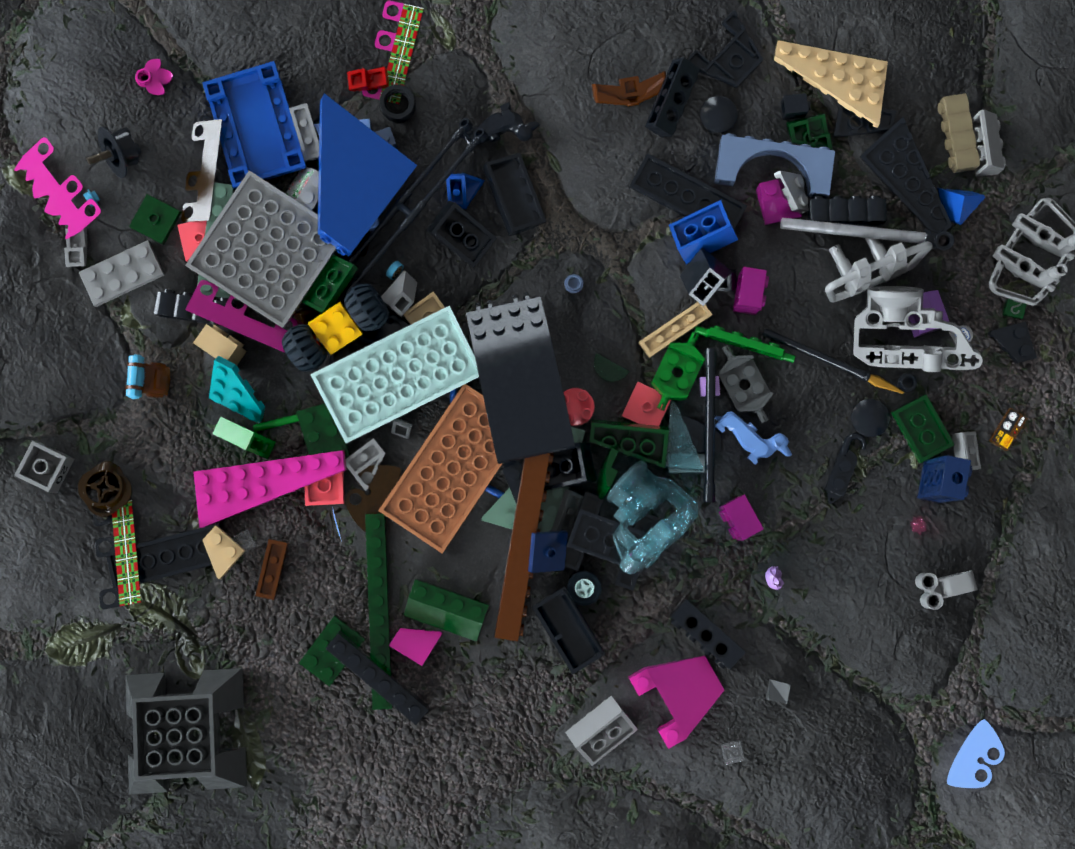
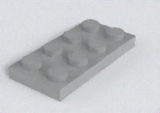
(121, 273)

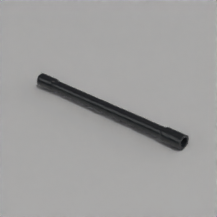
(710, 364)

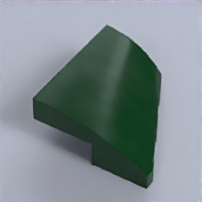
(810, 131)

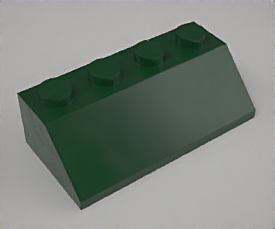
(446, 609)

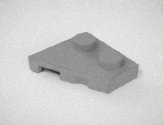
(794, 190)

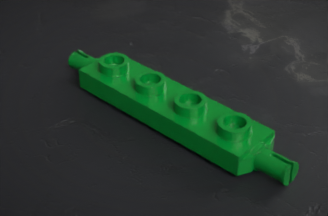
(753, 344)

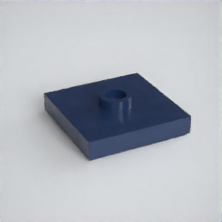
(547, 551)

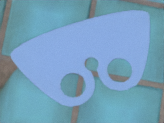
(975, 746)

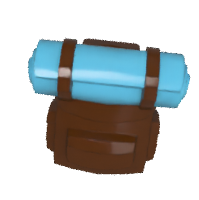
(146, 378)

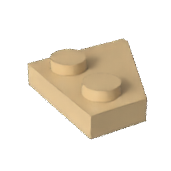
(222, 551)

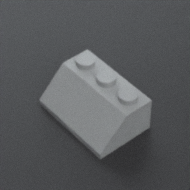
(988, 143)
(601, 731)

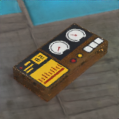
(1008, 429)

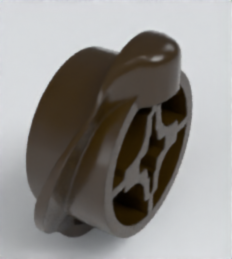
(106, 471)

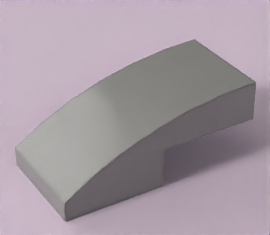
(76, 249)

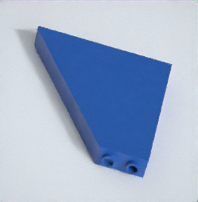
(355, 176)

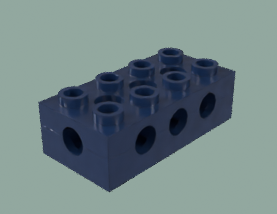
(945, 479)

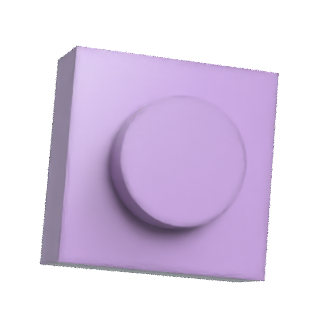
(702, 383)

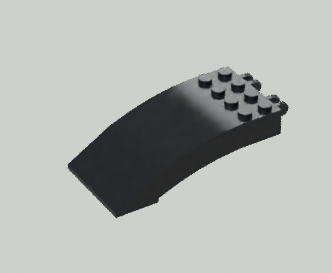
(519, 379)

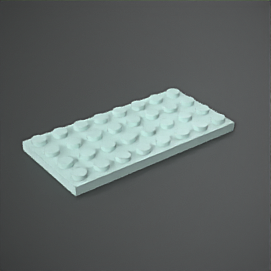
(396, 374)

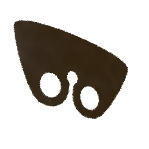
(381, 486)

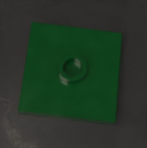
(155, 219)

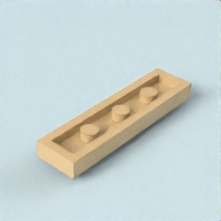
(674, 329)

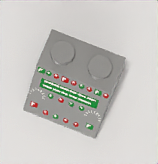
(305, 188)

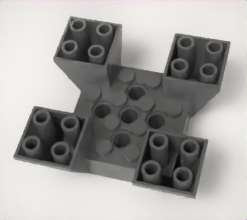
(200, 758)

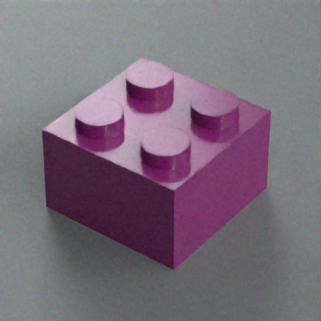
(750, 290)
(740, 518)

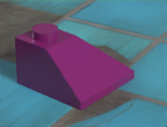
(773, 202)

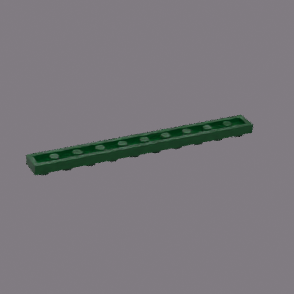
(378, 599)

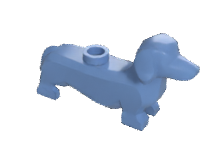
(750, 440)

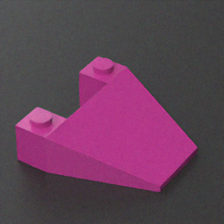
(687, 689)

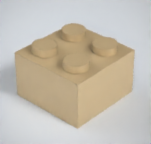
(215, 342)

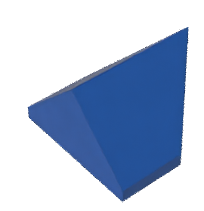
(462, 188)
(959, 203)

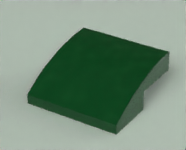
(606, 474)

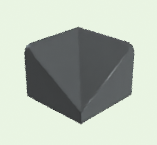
(778, 691)

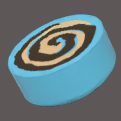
(394, 270)

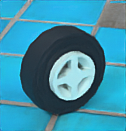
(589, 587)

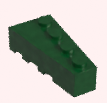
(632, 439)

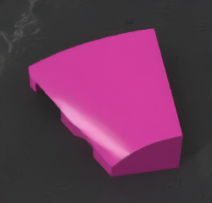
(415, 643)

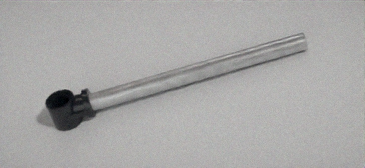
(870, 232)

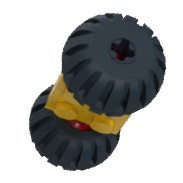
(335, 327)

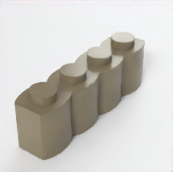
(959, 133)

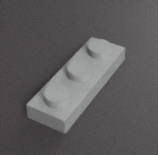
(305, 131)

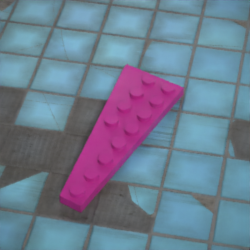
(242, 487)

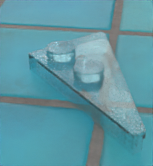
(680, 449)

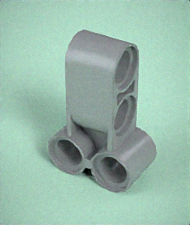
(944, 587)

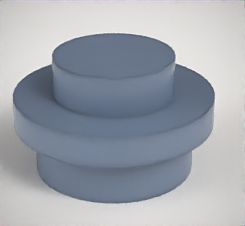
(573, 283)

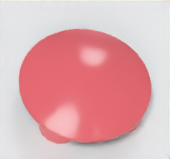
(579, 406)

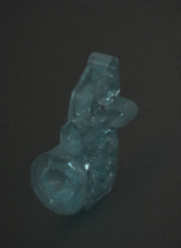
(635, 495)

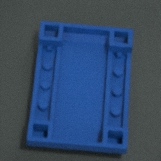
(255, 123)

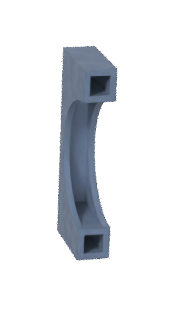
(813, 163)

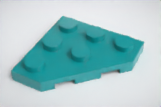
(234, 392)

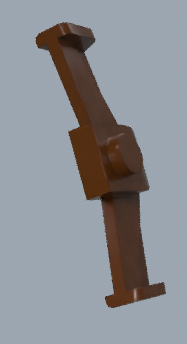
(629, 91)

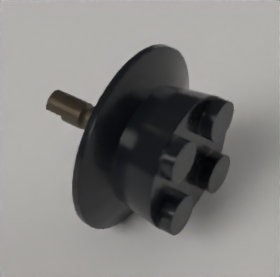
(117, 150)

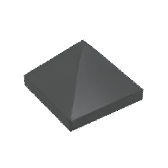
(401, 428)

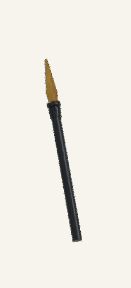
(875, 380)

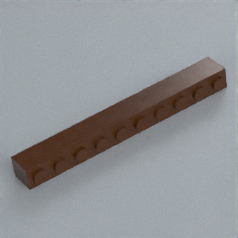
(525, 523)

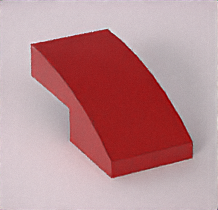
(368, 79)

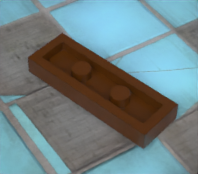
(271, 569)

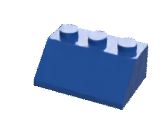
(704, 229)

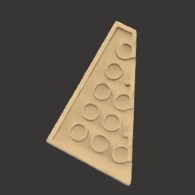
(849, 78)

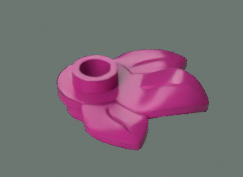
(156, 77)

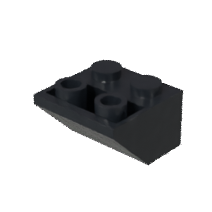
(704, 276)

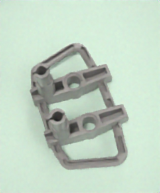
(1034, 273)
(858, 276)

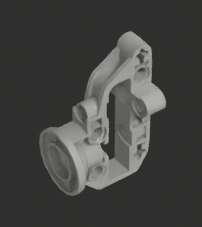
(894, 307)

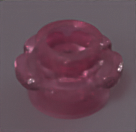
(918, 525)

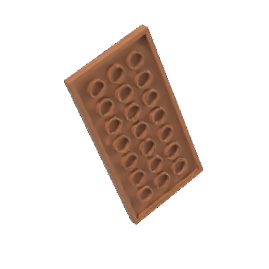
(446, 473)

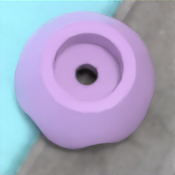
(773, 578)

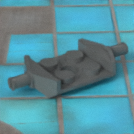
(744, 368)

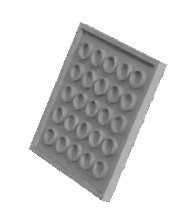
(263, 250)

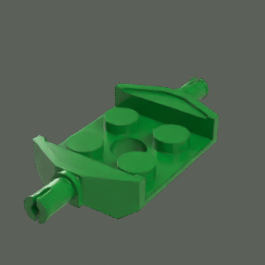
(685, 358)

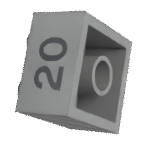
(44, 467)

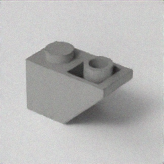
(400, 293)

